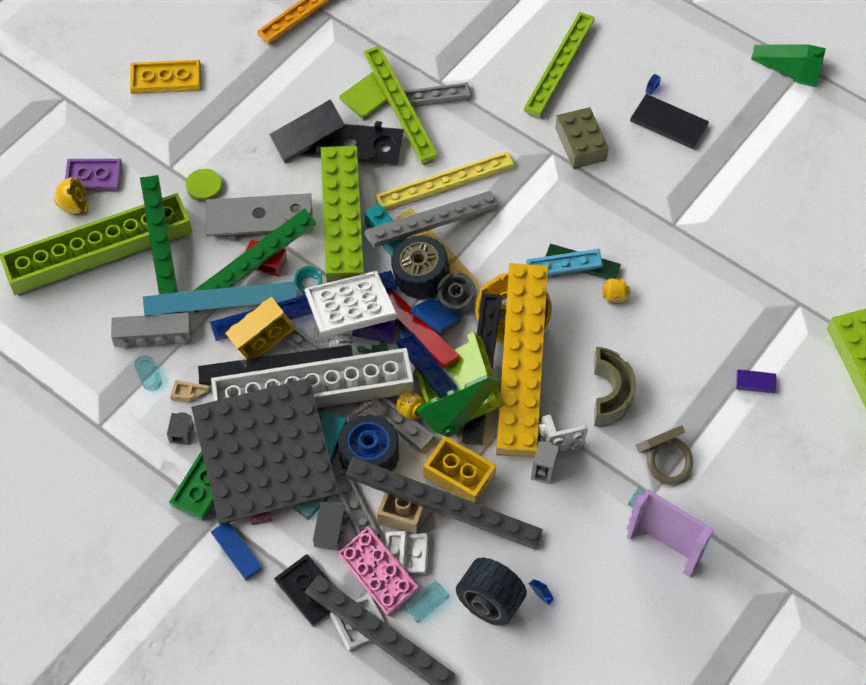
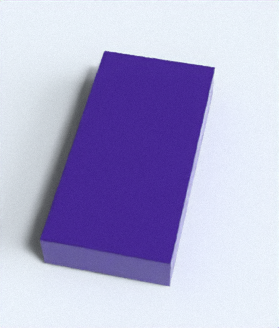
(756, 381)

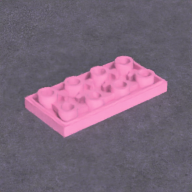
(378, 571)

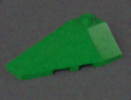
(796, 60)
(456, 409)

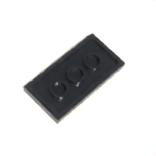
(669, 121)
(307, 131)

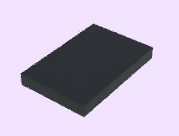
(294, 584)

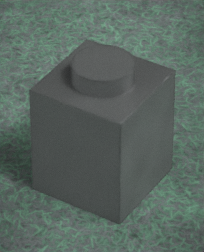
(180, 428)

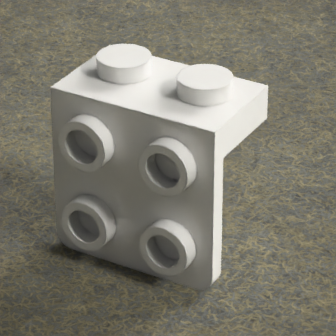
(566, 439)

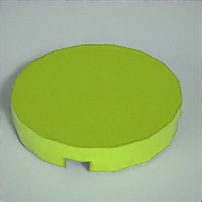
(203, 184)

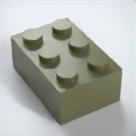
(581, 137)

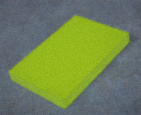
(364, 96)

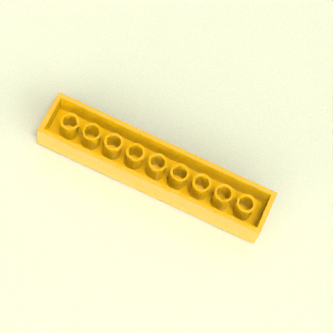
(522, 360)

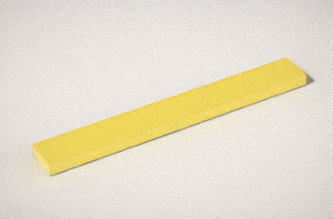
(444, 181)

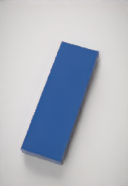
(236, 550)

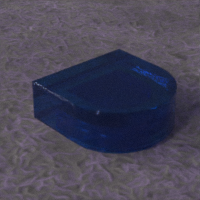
(653, 84)

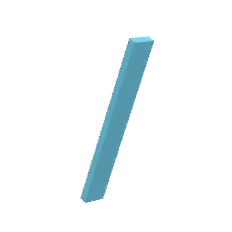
(218, 298)

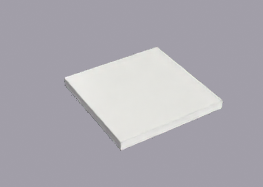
(350, 304)

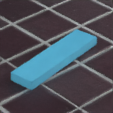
(569, 262)

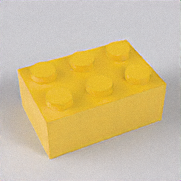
(260, 329)
(459, 470)

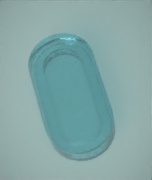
(148, 373)

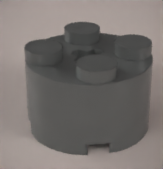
(462, 285)

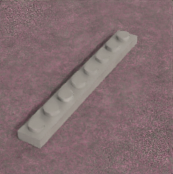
(431, 219)

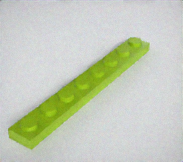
(559, 64)
(400, 104)

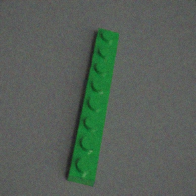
(158, 235)
(260, 252)

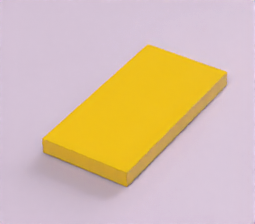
(165, 76)

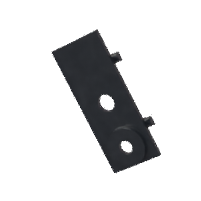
(368, 142)

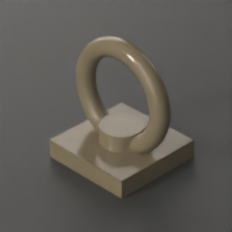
(662, 442)

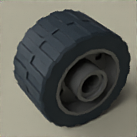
(491, 591)

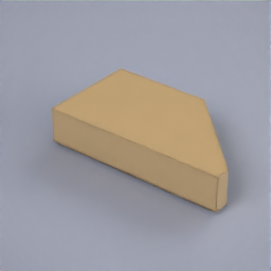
(187, 391)

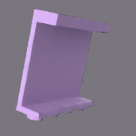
(671, 527)

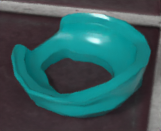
(305, 272)

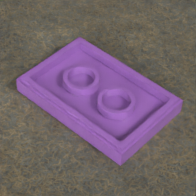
(96, 174)

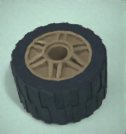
(419, 266)

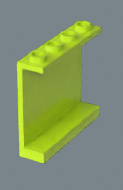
(472, 365)

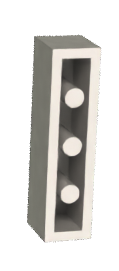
(151, 330)

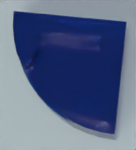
(541, 591)

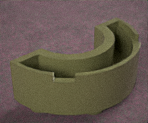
(622, 379)

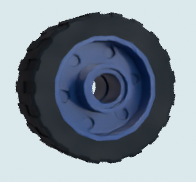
(370, 440)

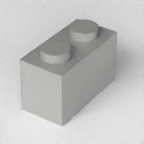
(544, 462)

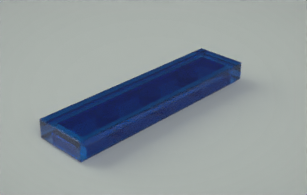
(426, 365)

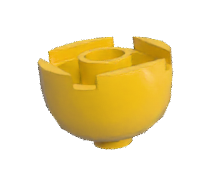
(70, 196)

